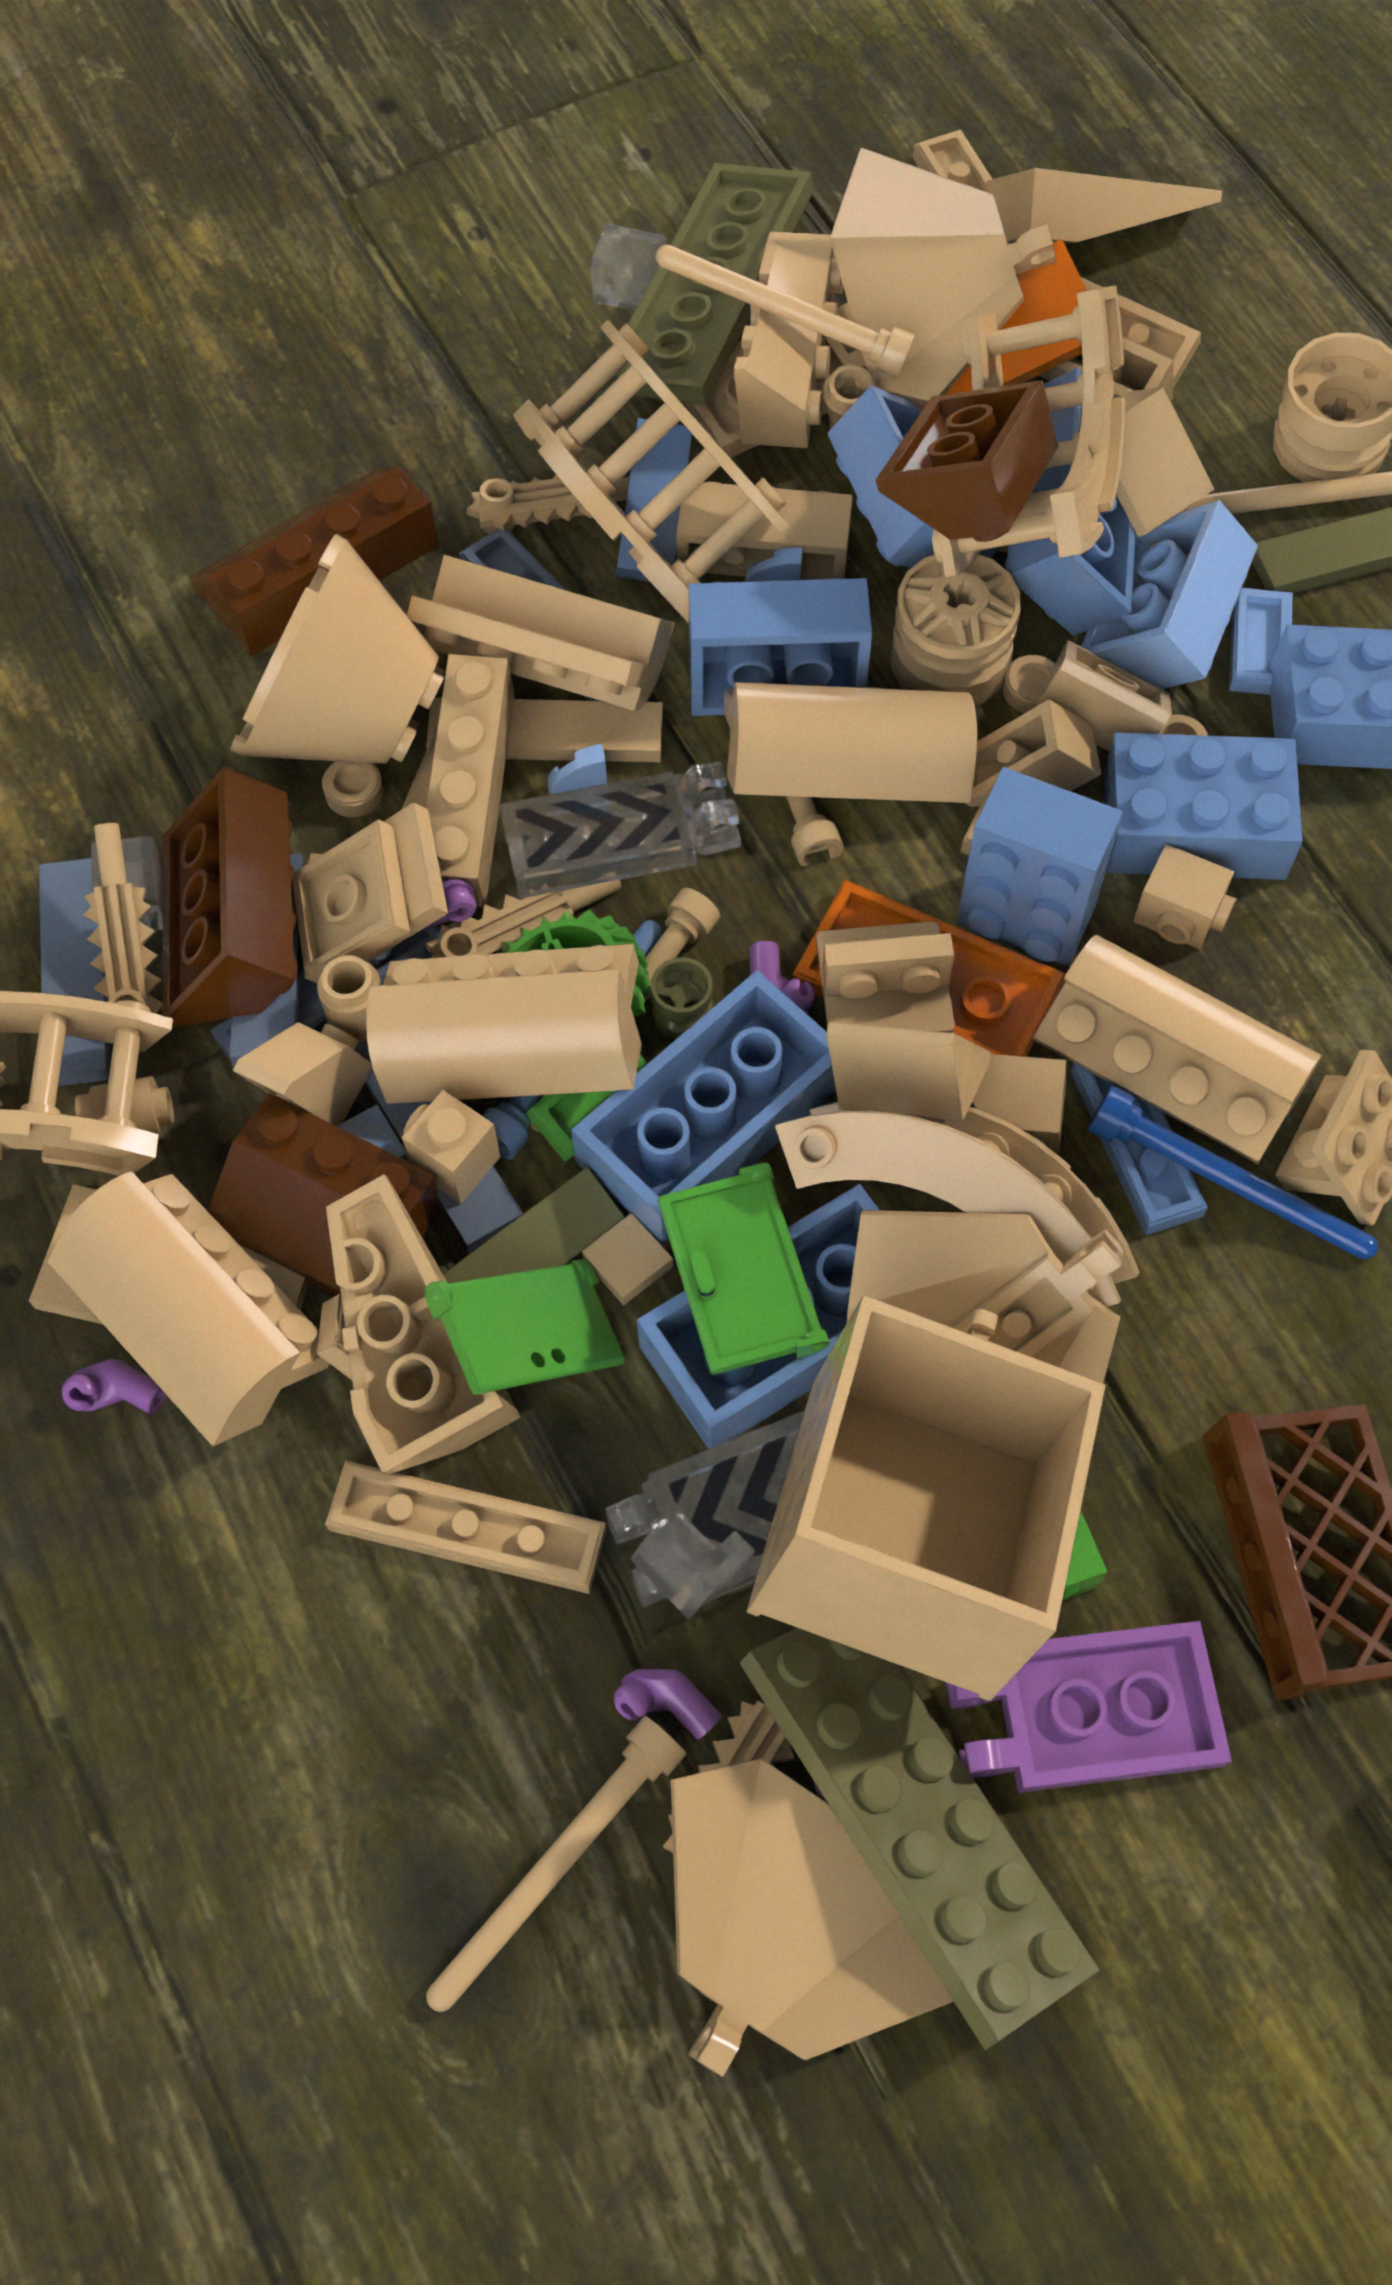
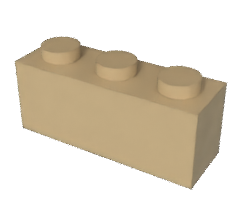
(816, 522)

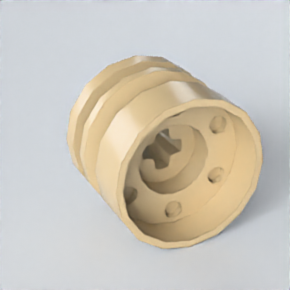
(1336, 408)
(955, 628)

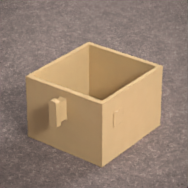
(931, 1498)

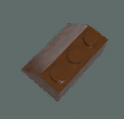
(973, 460)
(288, 1171)

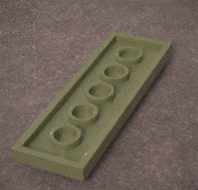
(695, 326)
(922, 1830)

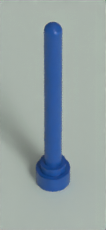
(1122, 1120)

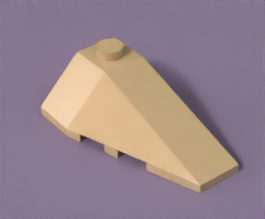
(1086, 204)
(402, 1363)

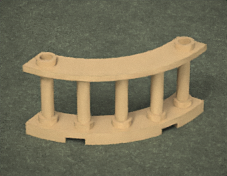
(596, 485)
(1072, 511)
(103, 1144)
(969, 1163)

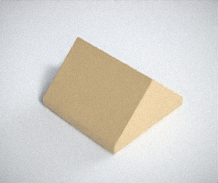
(1158, 462)
(1105, 695)
(905, 1070)

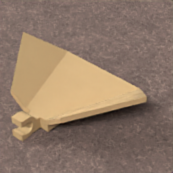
(924, 260)
(997, 1263)
(785, 1919)

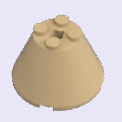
(342, 673)

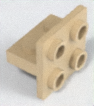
(888, 976)
(1346, 1140)

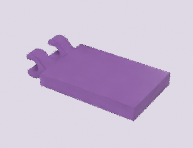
(1104, 1711)

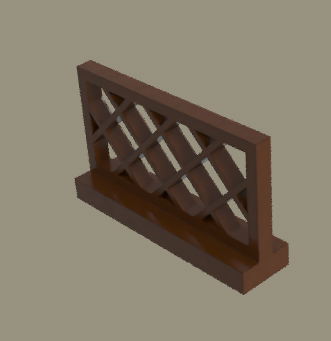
(1266, 1543)

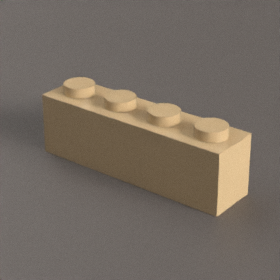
(783, 359)
(465, 768)

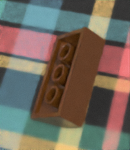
(264, 579)
(228, 902)

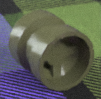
(680, 984)

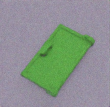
(738, 1244)
(516, 1321)

